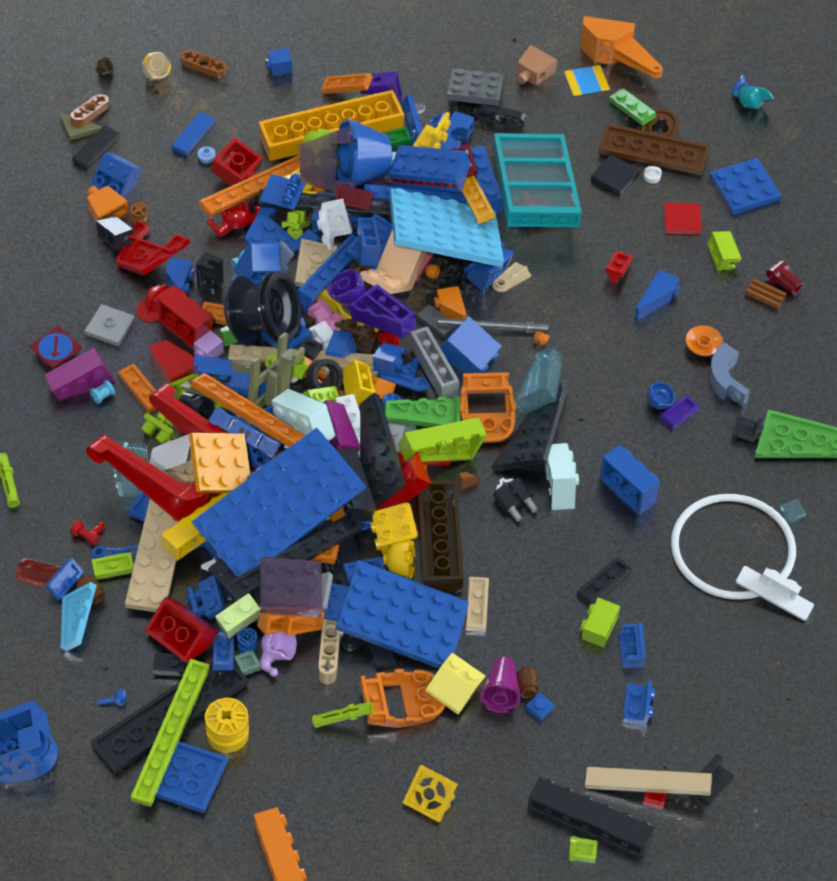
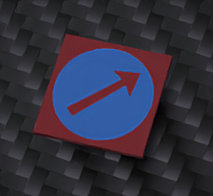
(55, 347)

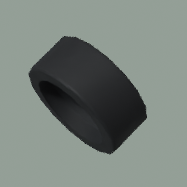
(335, 369)

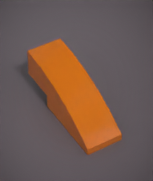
(289, 623)

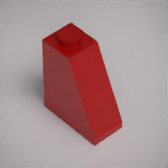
(171, 361)

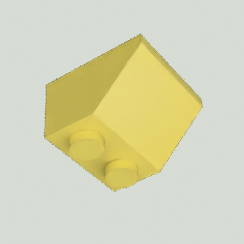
(455, 683)

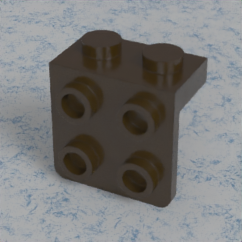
(364, 336)

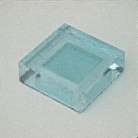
(793, 511)

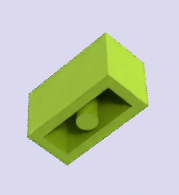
(600, 622)

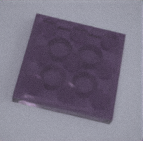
(290, 587)

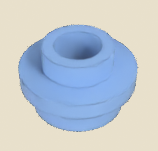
(206, 154)

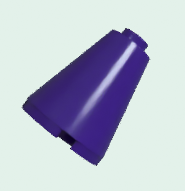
(347, 287)

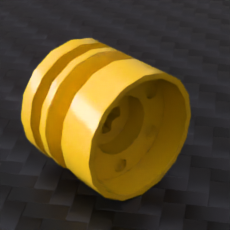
(227, 725)

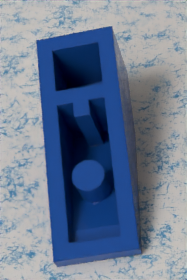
(368, 242)
(659, 293)

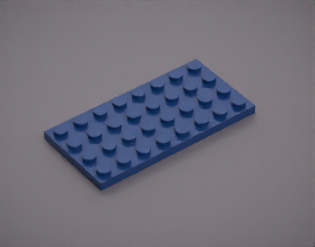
(279, 504)

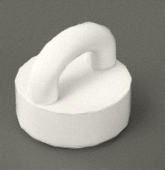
(652, 174)

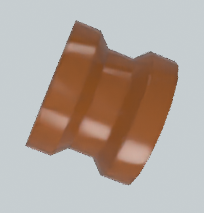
(139, 212)

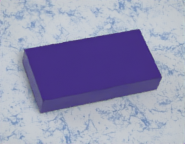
(679, 412)

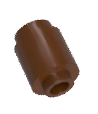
(99, 591)
(527, 682)

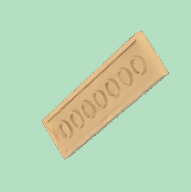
(153, 563)

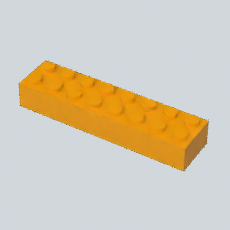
(285, 133)

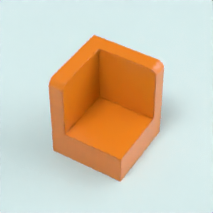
(382, 386)

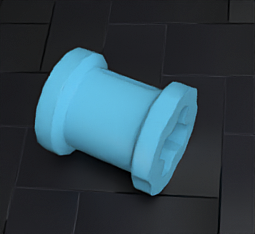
(102, 391)

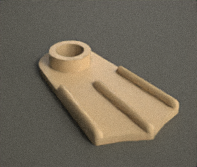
(511, 277)

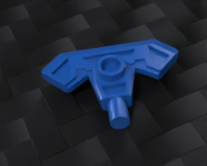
(406, 377)

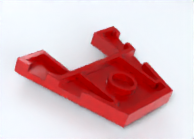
(145, 256)

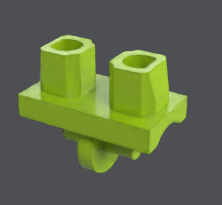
(296, 221)
(152, 424)

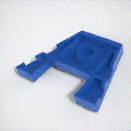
(266, 230)

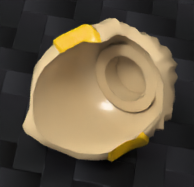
(156, 66)

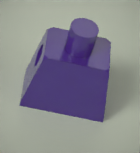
(385, 82)

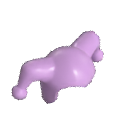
(276, 647)

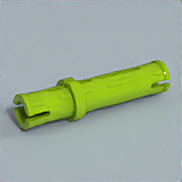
(6, 475)
(350, 712)

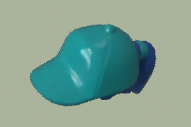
(749, 95)

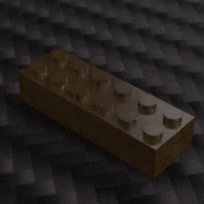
(440, 536)

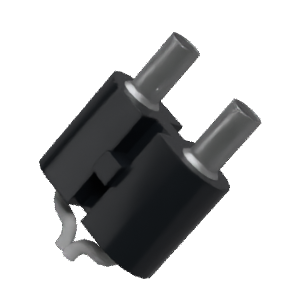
(514, 495)

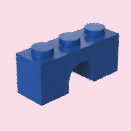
(460, 128)

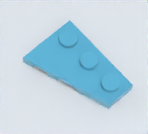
(75, 615)

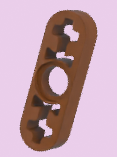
(193, 59)
(81, 117)

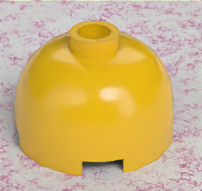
(401, 558)

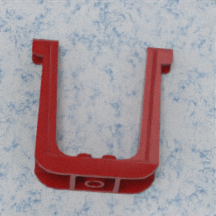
(169, 494)

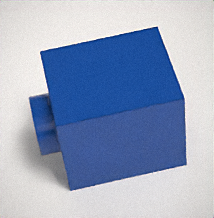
(279, 62)

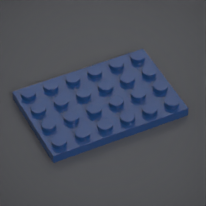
(401, 615)

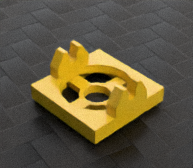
(449, 786)

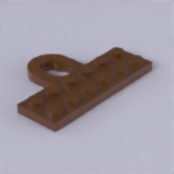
(654, 148)

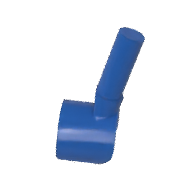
(120, 698)

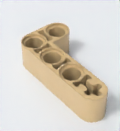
(332, 646)

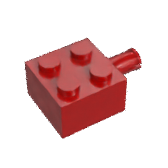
(236, 163)

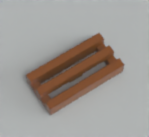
(766, 292)

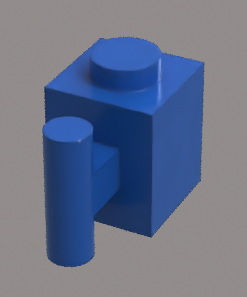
(388, 359)

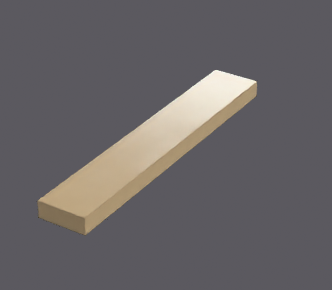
(648, 781)

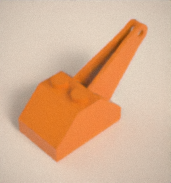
(613, 41)

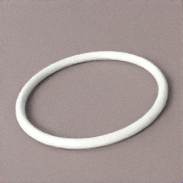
(735, 498)

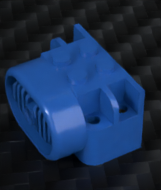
(25, 744)

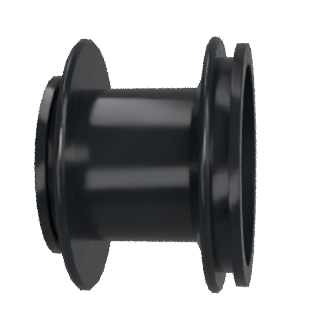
(270, 308)

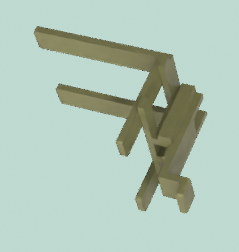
(277, 374)

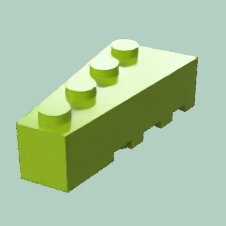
(444, 442)

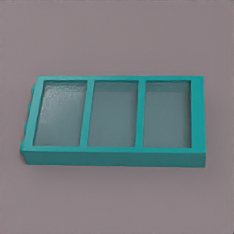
(536, 180)

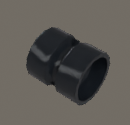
(198, 403)

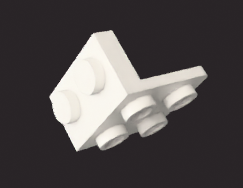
(333, 221)

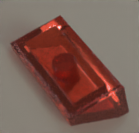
(35, 571)

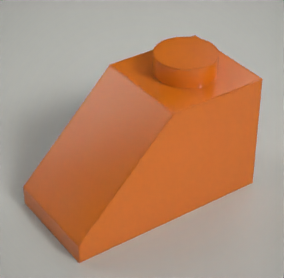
(450, 303)

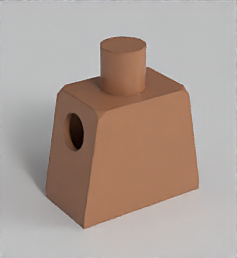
(535, 66)

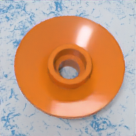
(703, 335)

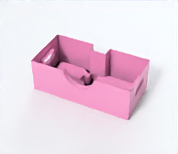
(323, 312)

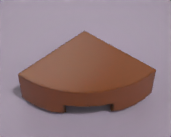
(467, 480)

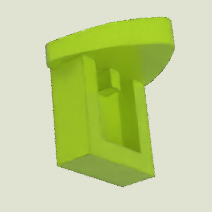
(582, 850)

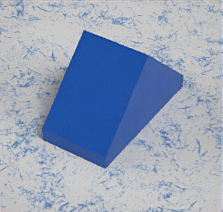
(341, 344)

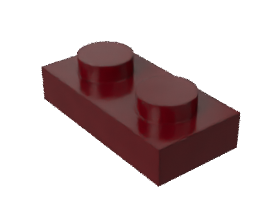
(354, 197)

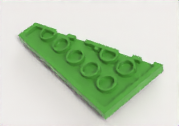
(796, 438)

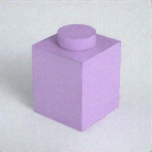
(209, 345)

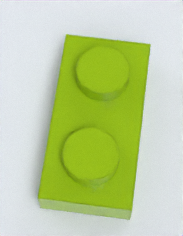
(112, 565)

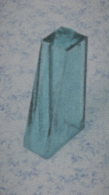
(541, 381)

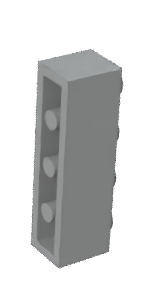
(434, 363)

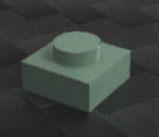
(247, 662)

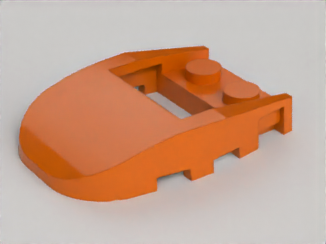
(496, 425)
(418, 704)

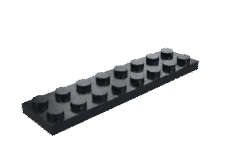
(138, 731)

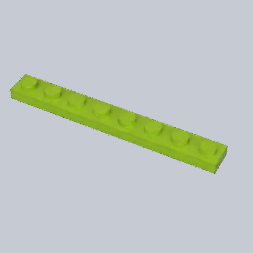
(170, 733)

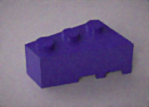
(383, 312)

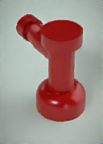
(78, 529)

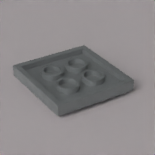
(475, 87)

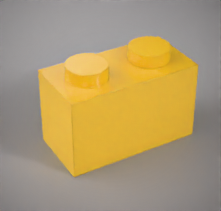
(358, 380)

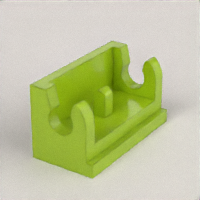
(723, 250)

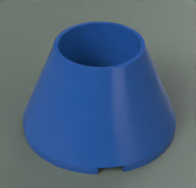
(366, 157)

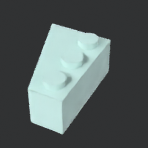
(562, 477)

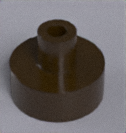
(104, 66)

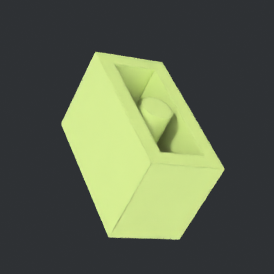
(238, 615)

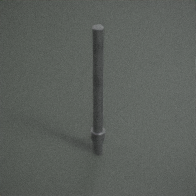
(528, 327)

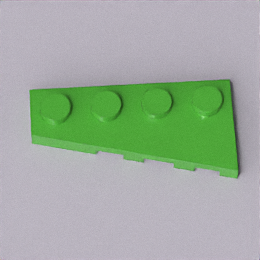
(424, 411)

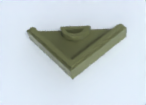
(78, 132)

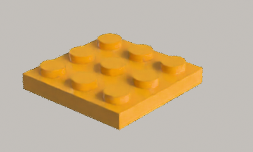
(219, 461)

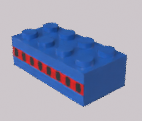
(429, 168)

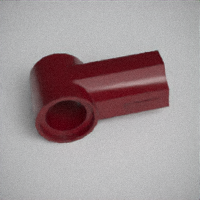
(781, 274)

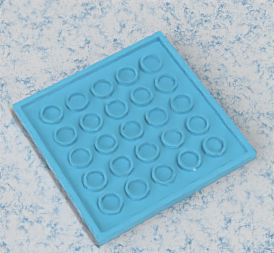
(443, 228)

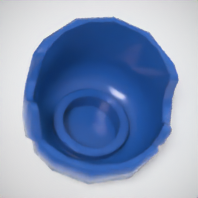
(660, 395)

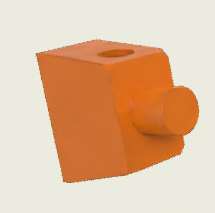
(105, 203)

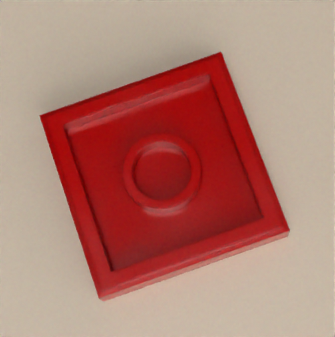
(682, 218)

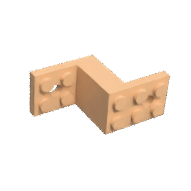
(396, 268)

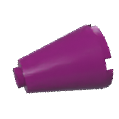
(501, 687)

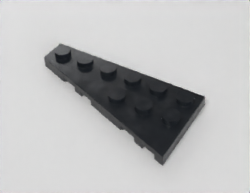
(534, 436)
(379, 452)

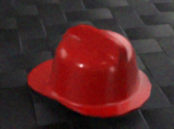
(148, 307)

